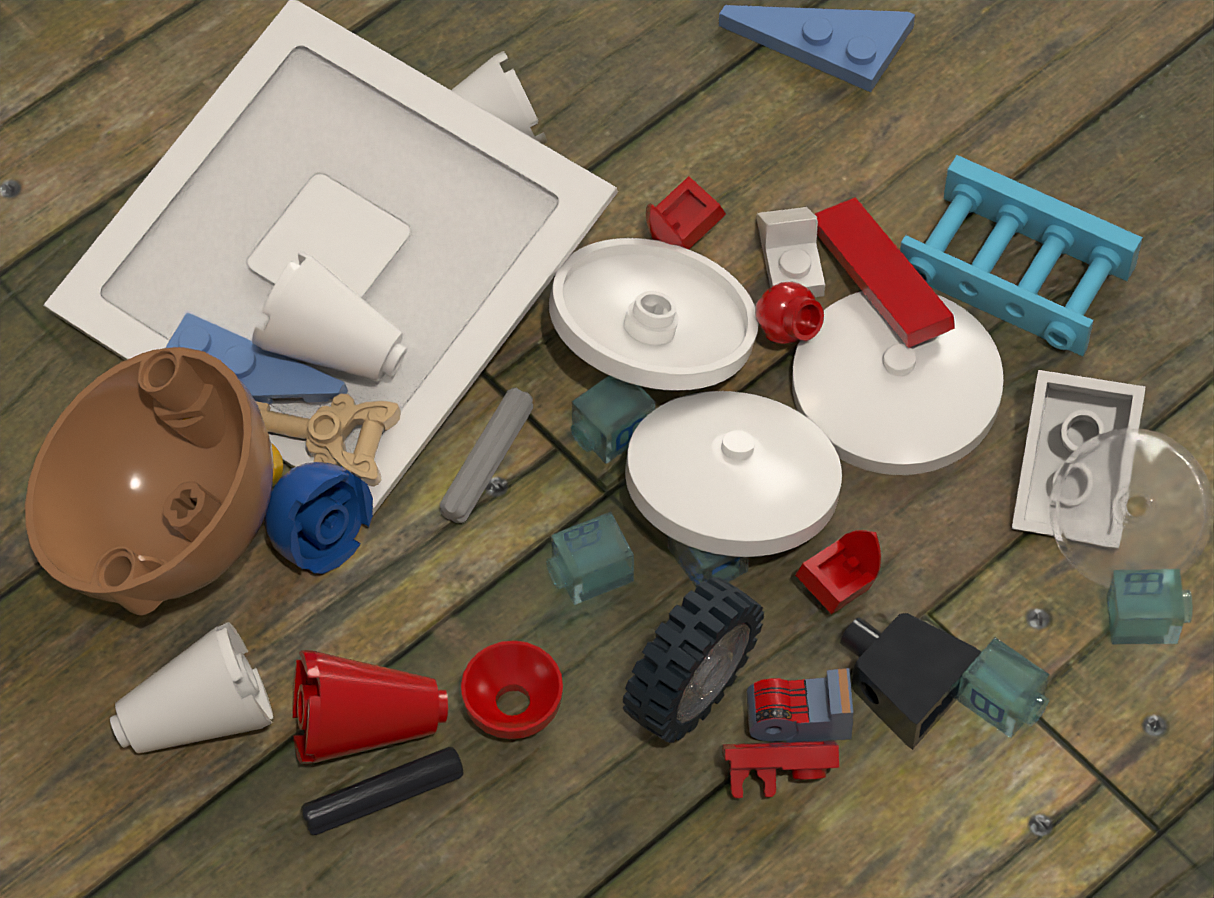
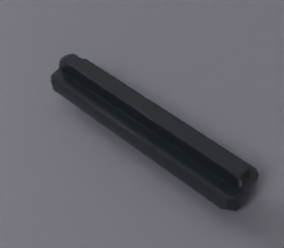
(382, 790)

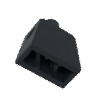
(907, 672)

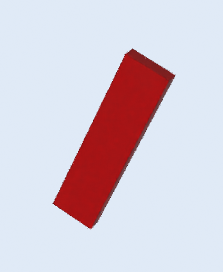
(883, 273)

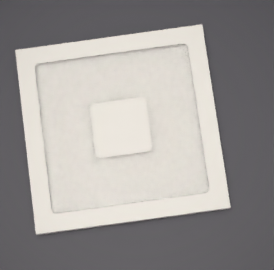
(377, 177)

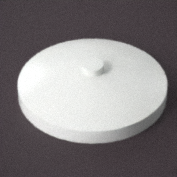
(653, 314)
(893, 403)
(733, 473)

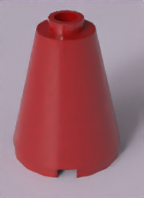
(359, 706)

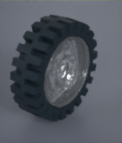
(693, 659)

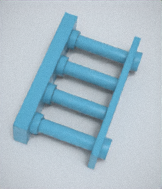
(1041, 218)

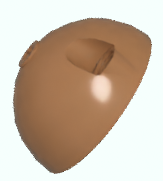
(138, 498)

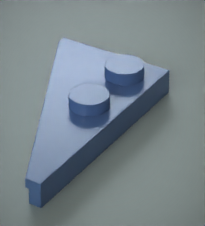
(836, 41)
(261, 371)

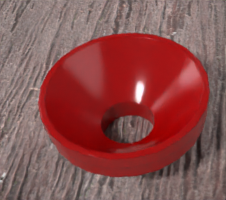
(512, 668)

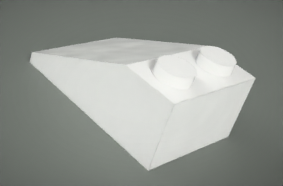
(1062, 418)

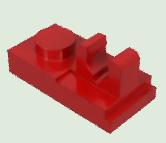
(804, 758)

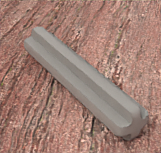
(486, 455)

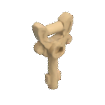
(330, 427)

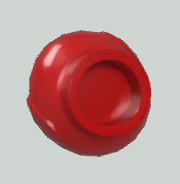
(789, 313)

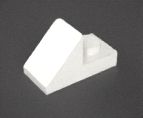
(791, 248)

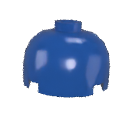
(317, 515)

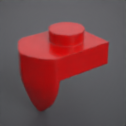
(683, 215)
(843, 569)

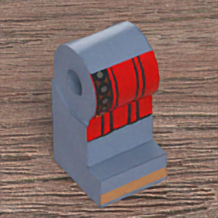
(801, 708)

